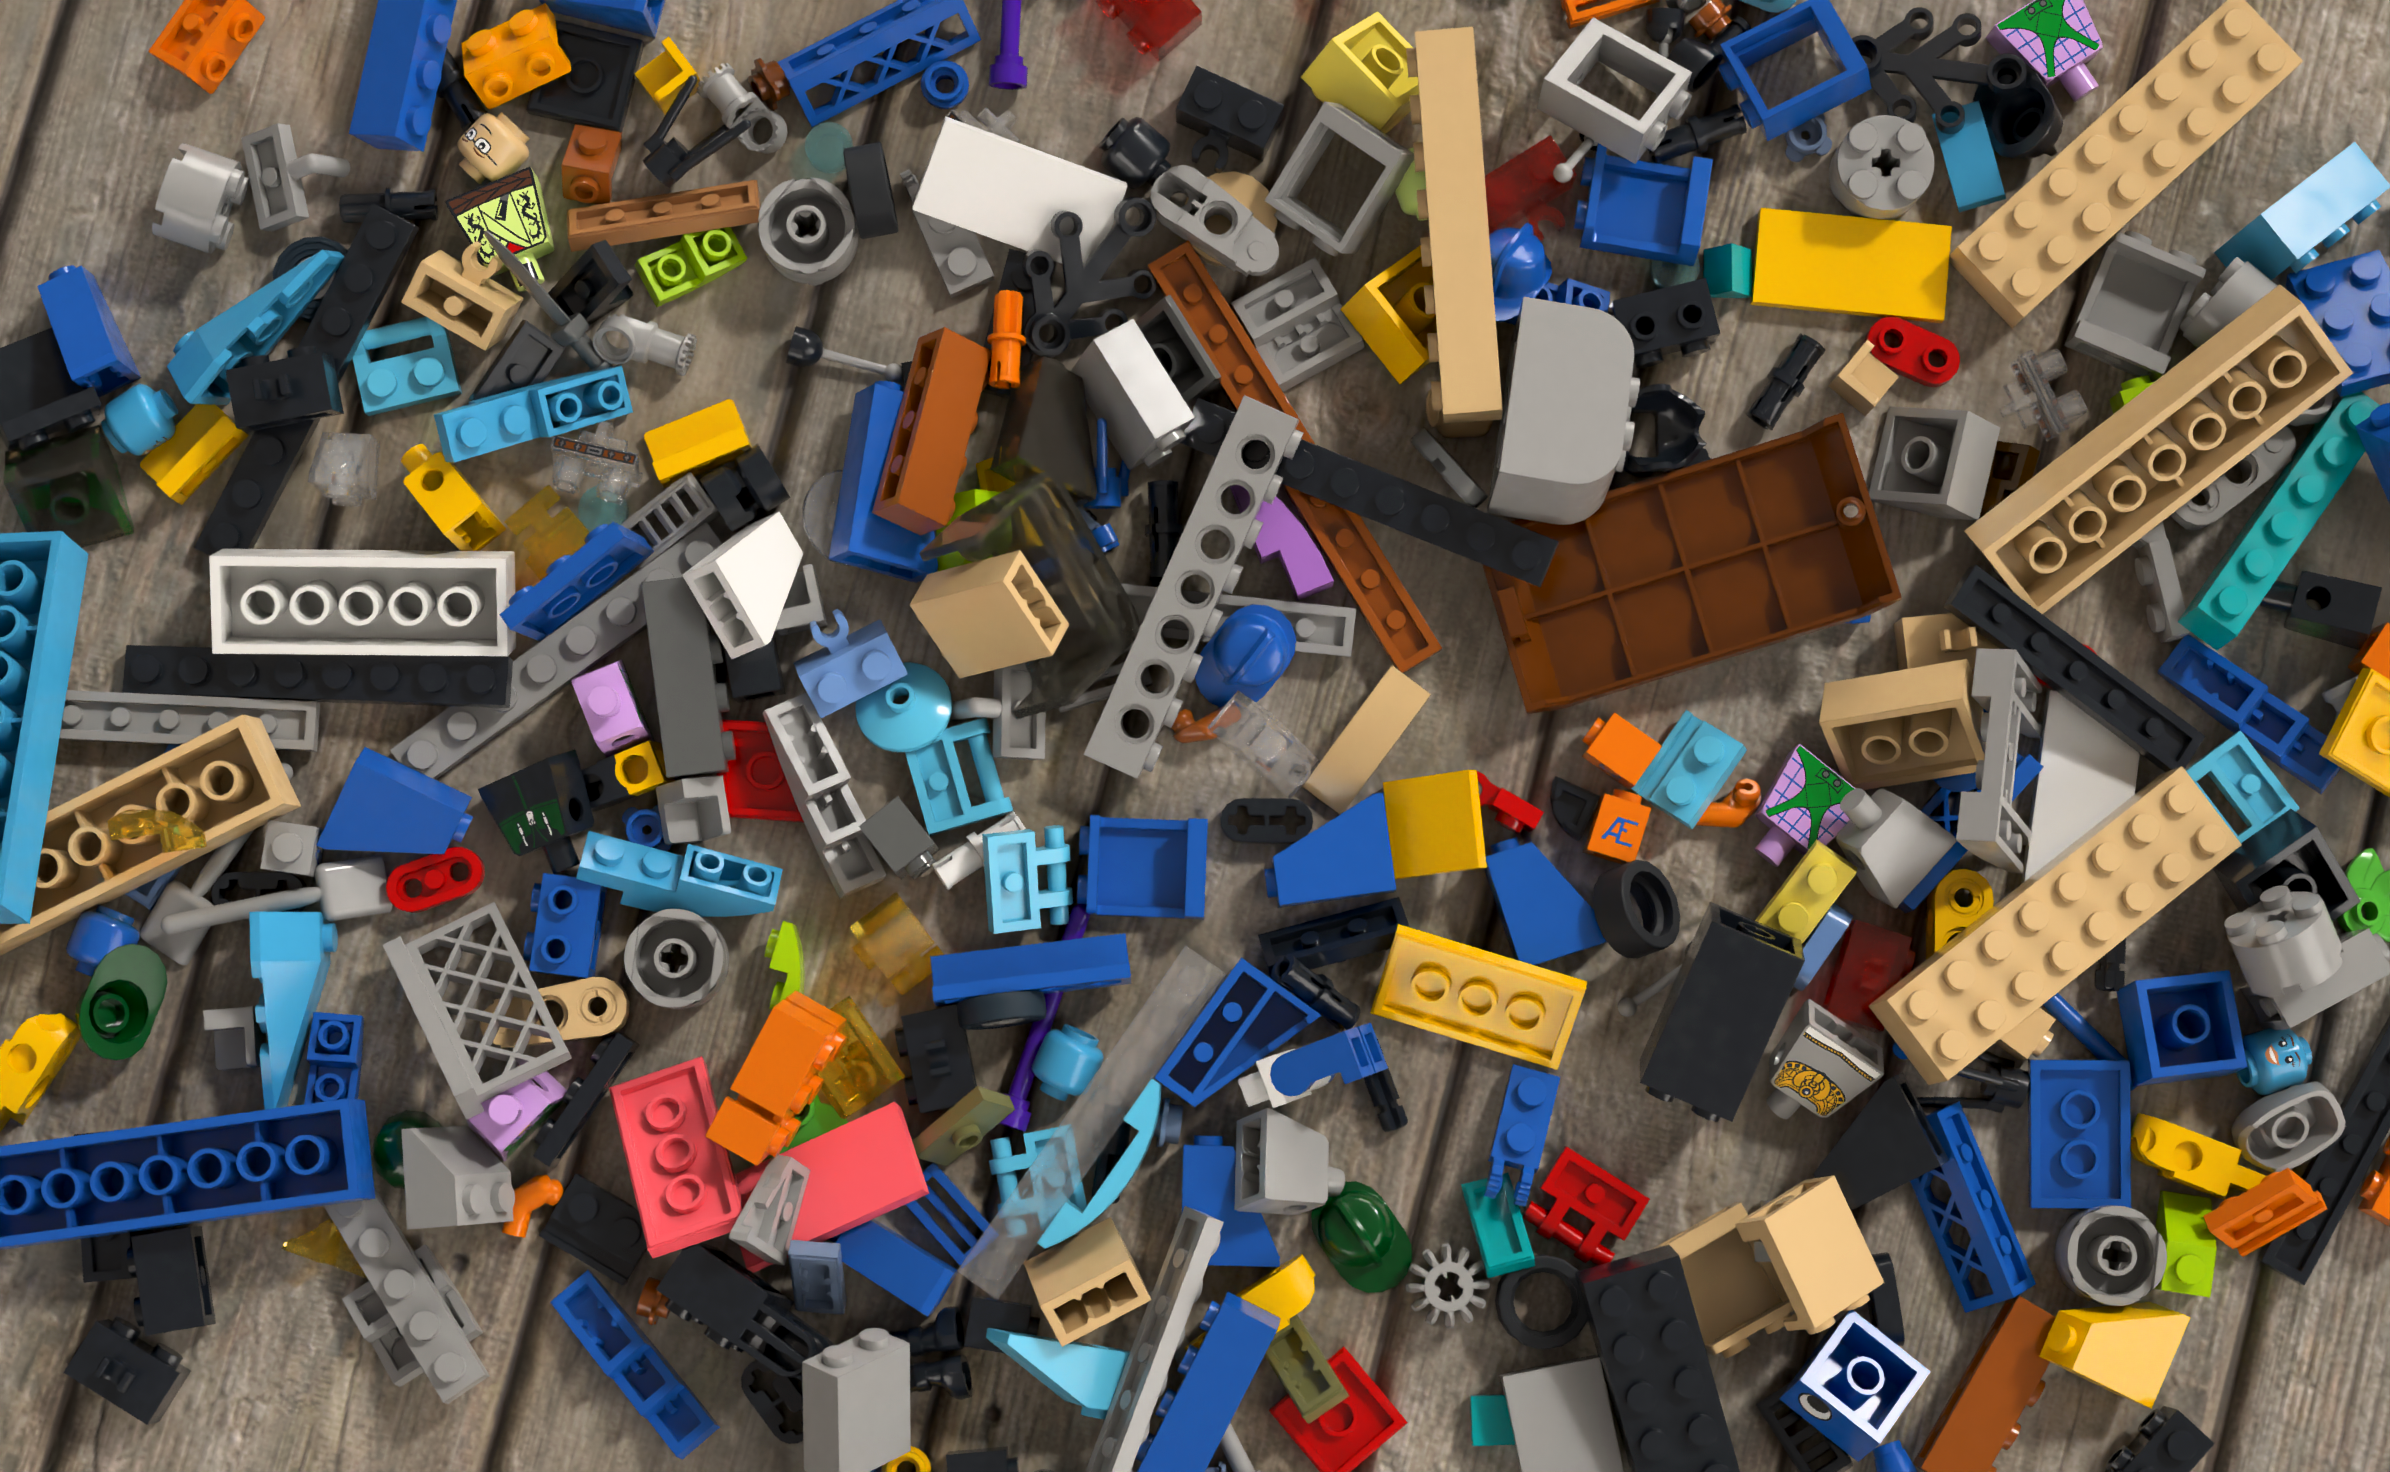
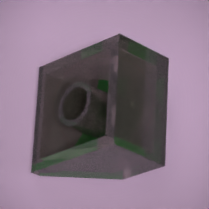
(70, 488)

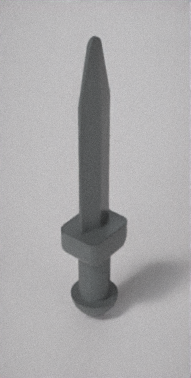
(569, 329)

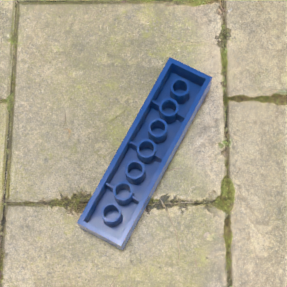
(185, 1173)

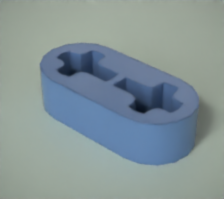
(1821, 943)

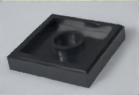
(599, 81)

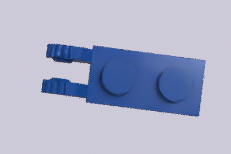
(1521, 1129)

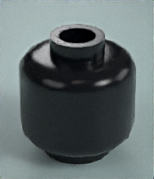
(1135, 152)

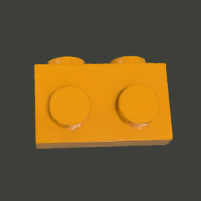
(514, 56)

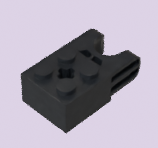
(739, 1309)

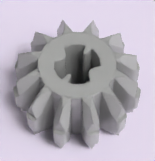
(1463, 1280)

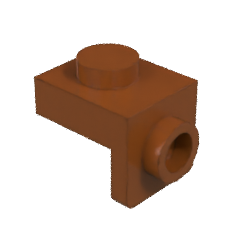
(590, 164)

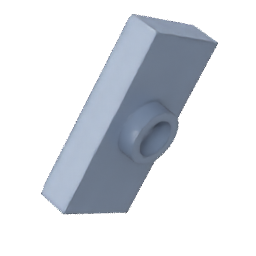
(817, 1277)

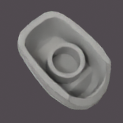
(2288, 1127)

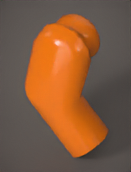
(1735, 807)
(530, 1197)

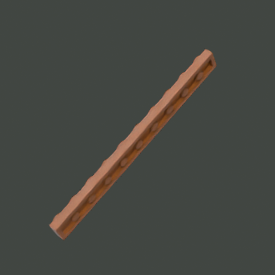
(1337, 531)

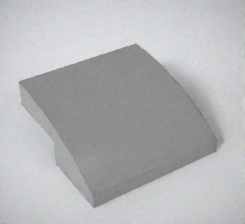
(1297, 324)
(381, 1331)

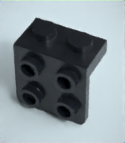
(40, 394)

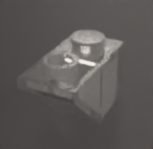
(346, 468)
(1264, 744)

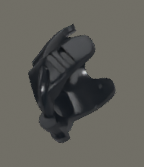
(1675, 430)

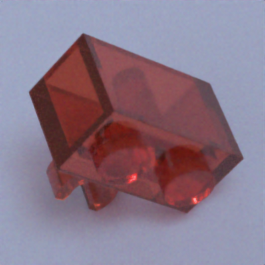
(1155, 24)
(1525, 187)
(1865, 968)

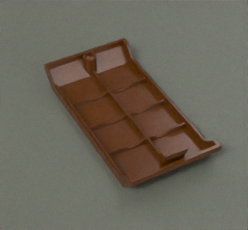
(1698, 570)

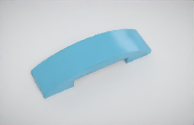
(1144, 1118)

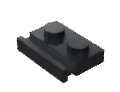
(597, 1229)

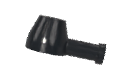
(1704, 58)

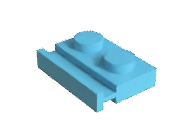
(1689, 769)

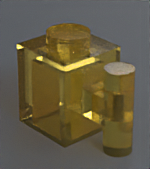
(554, 536)
(893, 940)

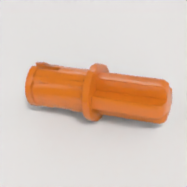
(1006, 340)

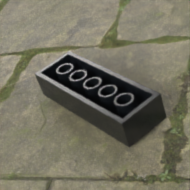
(1656, 1364)

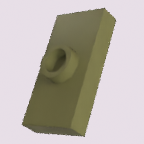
(962, 1126)
(1304, 1371)

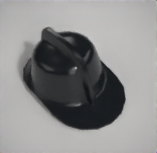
(2023, 123)

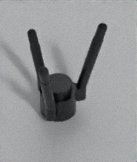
(672, 159)
(2000, 1084)

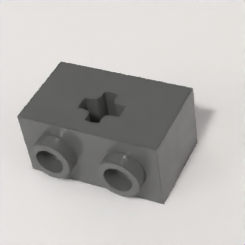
(900, 839)

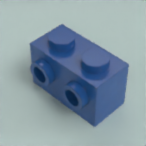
(565, 927)

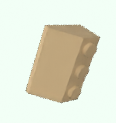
(1904, 725)

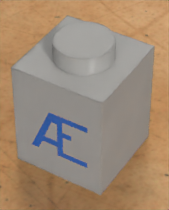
(291, 848)

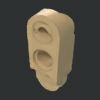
(578, 1019)

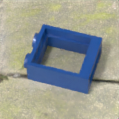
(1778, 34)

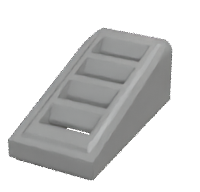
(669, 496)

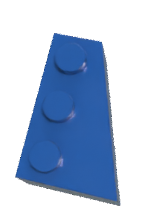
(1235, 1029)

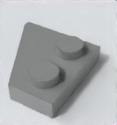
(772, 1210)

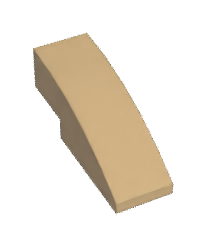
(1366, 740)

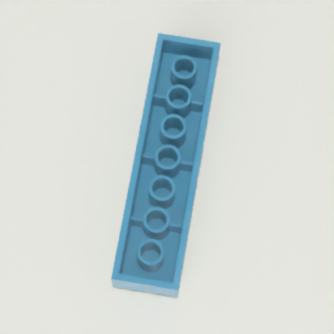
(38, 627)

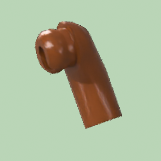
(1189, 730)

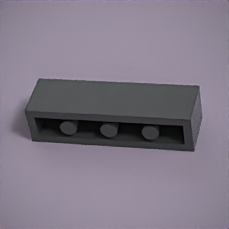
(687, 681)

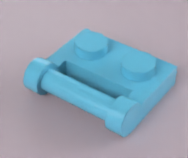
(408, 377)
(2245, 783)
(942, 784)

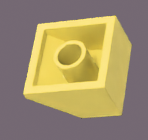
(1366, 73)

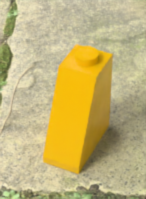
(2118, 1346)

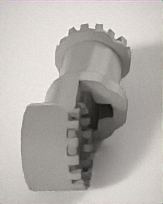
(739, 105)
(645, 344)

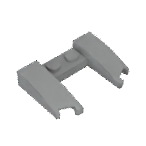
(1986, 818)

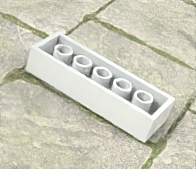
(361, 602)

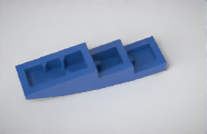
(2246, 705)
(634, 1364)

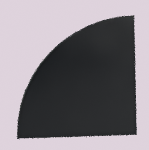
(1571, 806)

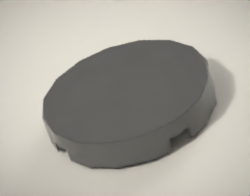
(1449, 468)

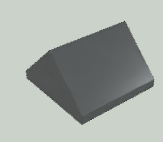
(1179, 351)

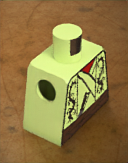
(513, 213)

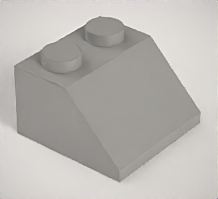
(1934, 462)
(453, 1179)

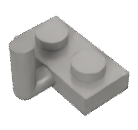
(277, 175)
(1011, 736)

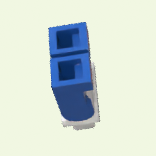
(1299, 1071)

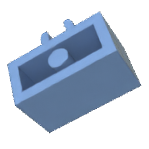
(848, 665)

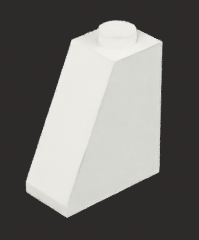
(747, 583)

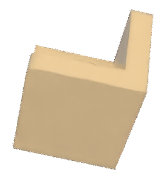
(1863, 380)

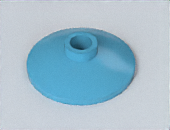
(908, 724)

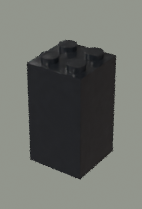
(1720, 1013)

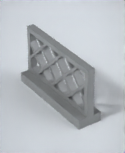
(435, 1013)

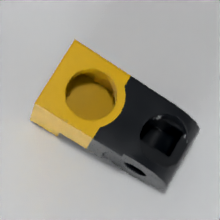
(625, 775)

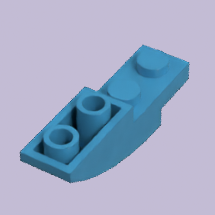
(532, 413)
(697, 882)

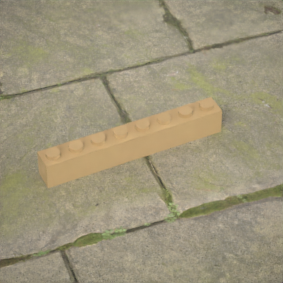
(1457, 226)

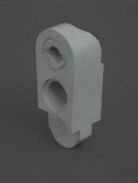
(1244, 247)
(2224, 495)

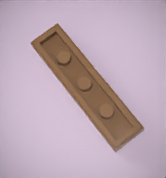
(664, 215)

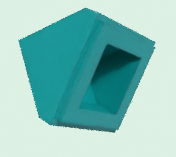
(1728, 271)

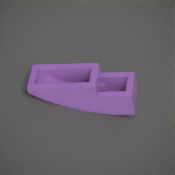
(1287, 539)

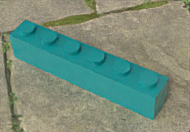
(2279, 523)

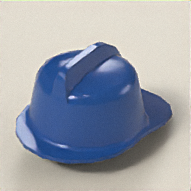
(1517, 269)
(1246, 654)

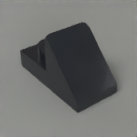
(593, 284)

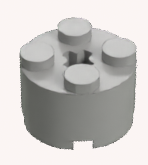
(1900, 148)
(199, 199)
(808, 203)
(2235, 292)
(660, 936)
(2284, 942)
(2122, 1229)

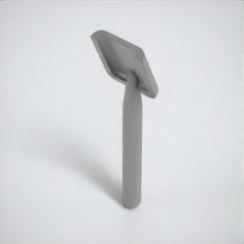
(343, 889)
(180, 898)

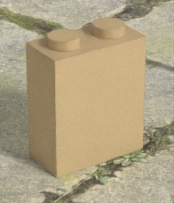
(989, 614)
(1086, 1281)

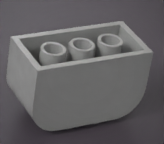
(1563, 413)

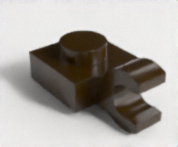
(2010, 469)

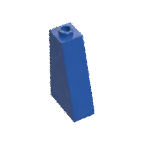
(858, 534)

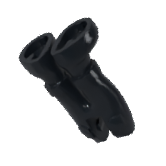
(942, 1336)

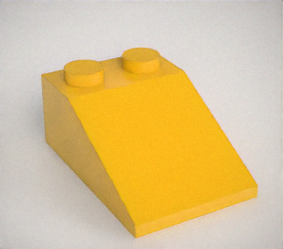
(1393, 315)

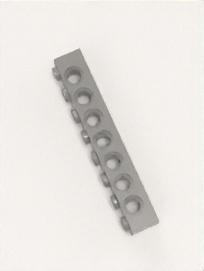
(1110, 741)

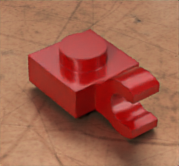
(1511, 810)

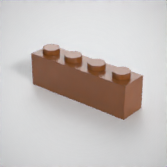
(932, 432)
(1991, 1393)

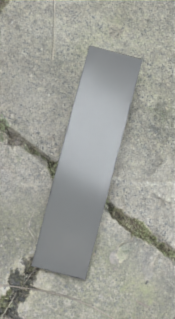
(822, 794)

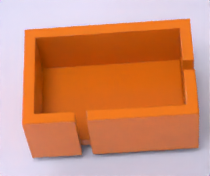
(778, 1078)

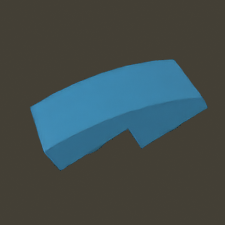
(1970, 160)

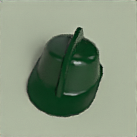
(121, 1002)
(1363, 1238)

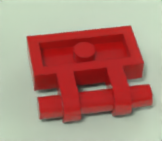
(1595, 1195)

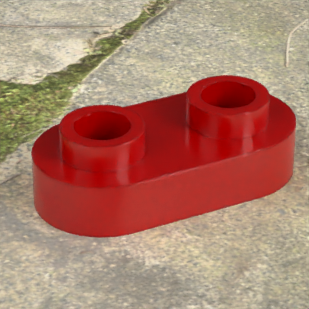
(1912, 354)
(436, 879)

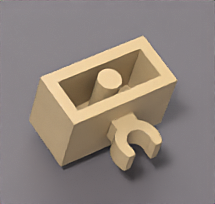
(463, 296)
(1936, 640)

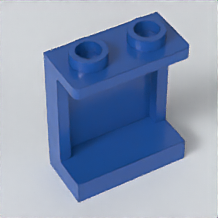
(1643, 207)
(1144, 867)

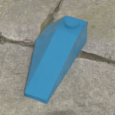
(247, 330)
(292, 963)

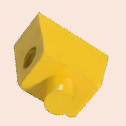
(450, 500)

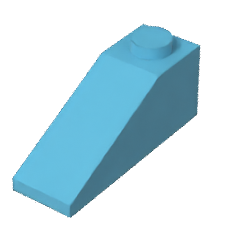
(1074, 1372)

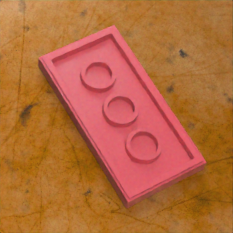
(677, 1174)
(852, 1177)

